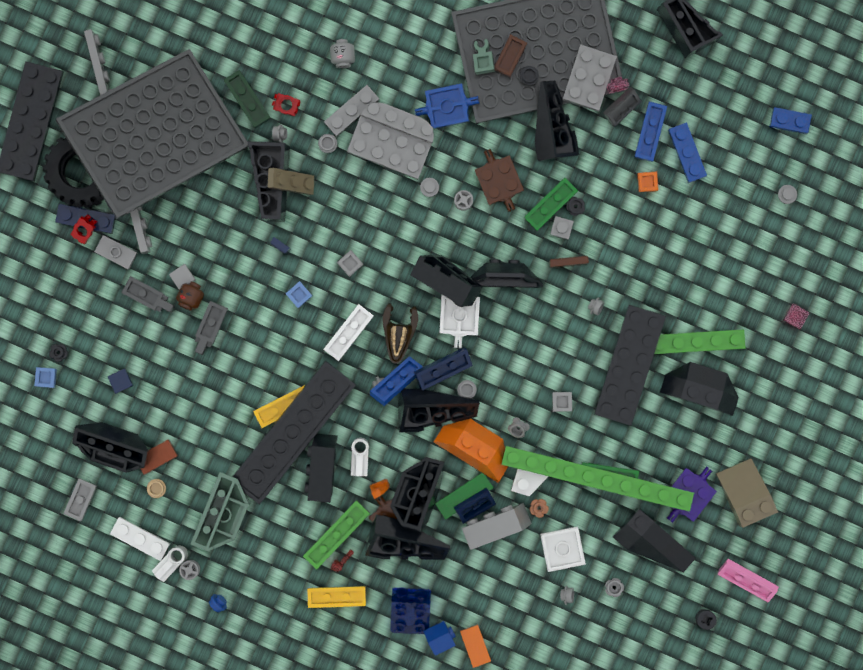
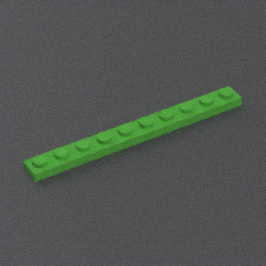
(597, 478)

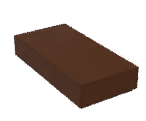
(510, 56)
(566, 262)

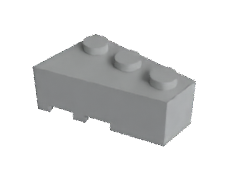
(496, 525)

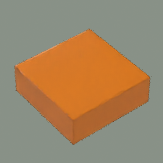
(647, 182)

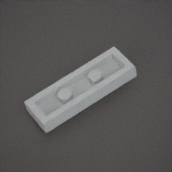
(350, 110)

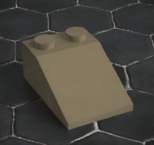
(746, 493)

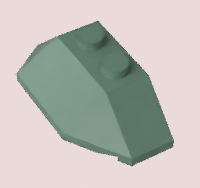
(222, 514)

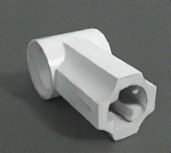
(359, 460)
(169, 563)

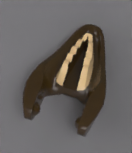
(398, 336)

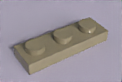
(290, 181)

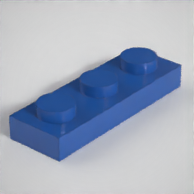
(650, 131)
(687, 152)
(395, 381)

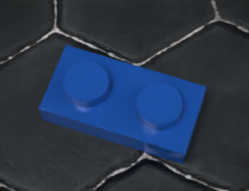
(790, 120)

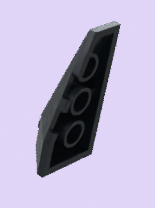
(649, 540)

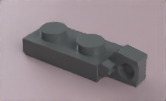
(146, 295)
(210, 326)

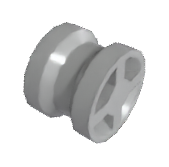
(463, 200)
(186, 570)

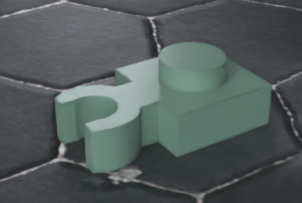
(483, 60)

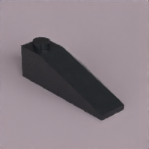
(553, 132)
(429, 408)
(391, 539)

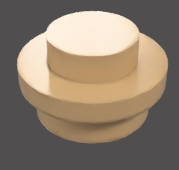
(156, 488)

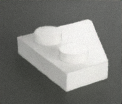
(527, 482)

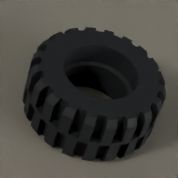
(57, 182)

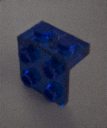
(410, 610)

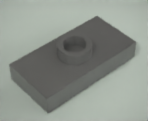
(622, 106)

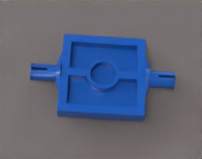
(447, 106)

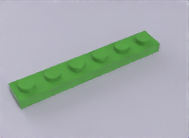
(701, 341)

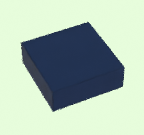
(280, 246)
(120, 381)

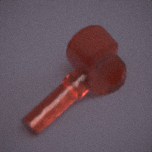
(337, 566)

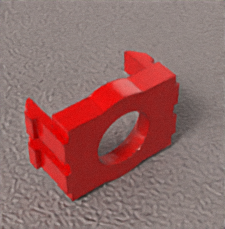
(280, 98)
(90, 226)

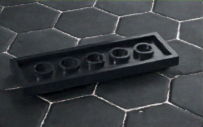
(30, 121)
(630, 365)

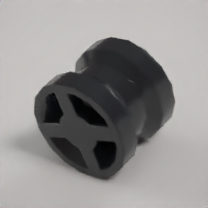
(702, 618)

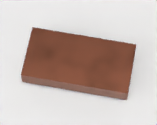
(158, 456)

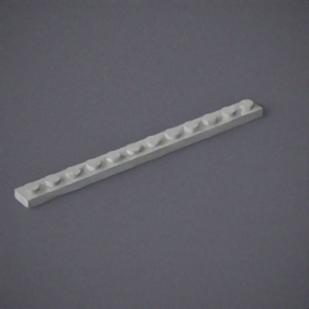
(102, 78)

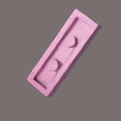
(748, 580)

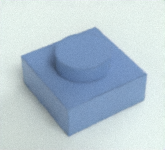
(299, 294)
(45, 377)

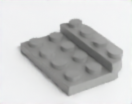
(392, 139)

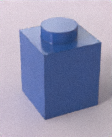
(440, 637)

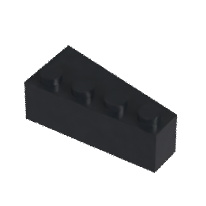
(265, 156)

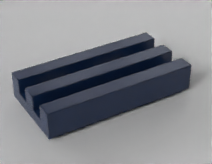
(473, 503)

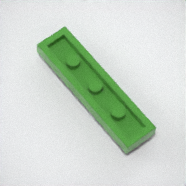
(336, 534)

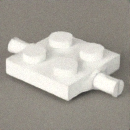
(459, 320)

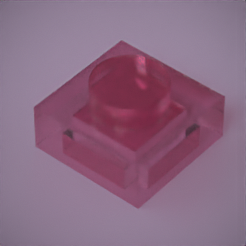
(617, 84)
(796, 316)

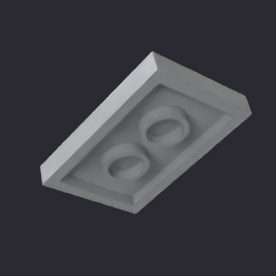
(589, 78)

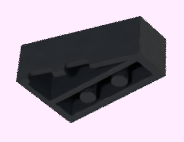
(321, 468)

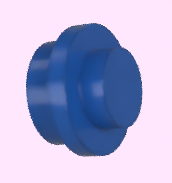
(218, 603)

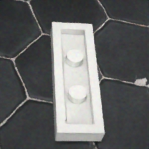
(348, 332)
(140, 538)

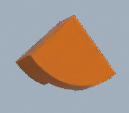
(379, 488)

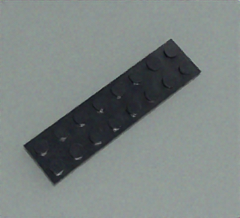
(293, 431)

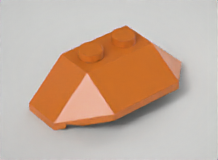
(474, 446)

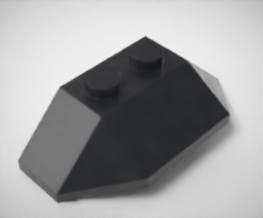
(506, 275)
(702, 387)
(111, 446)
(417, 493)

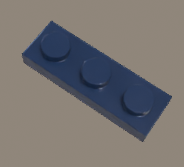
(70, 215)
(443, 368)

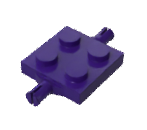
(702, 493)

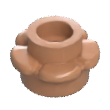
(544, 508)

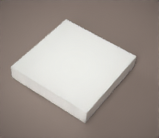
(562, 549)

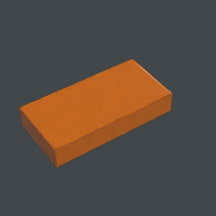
(475, 646)

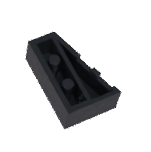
(687, 26)
(446, 279)

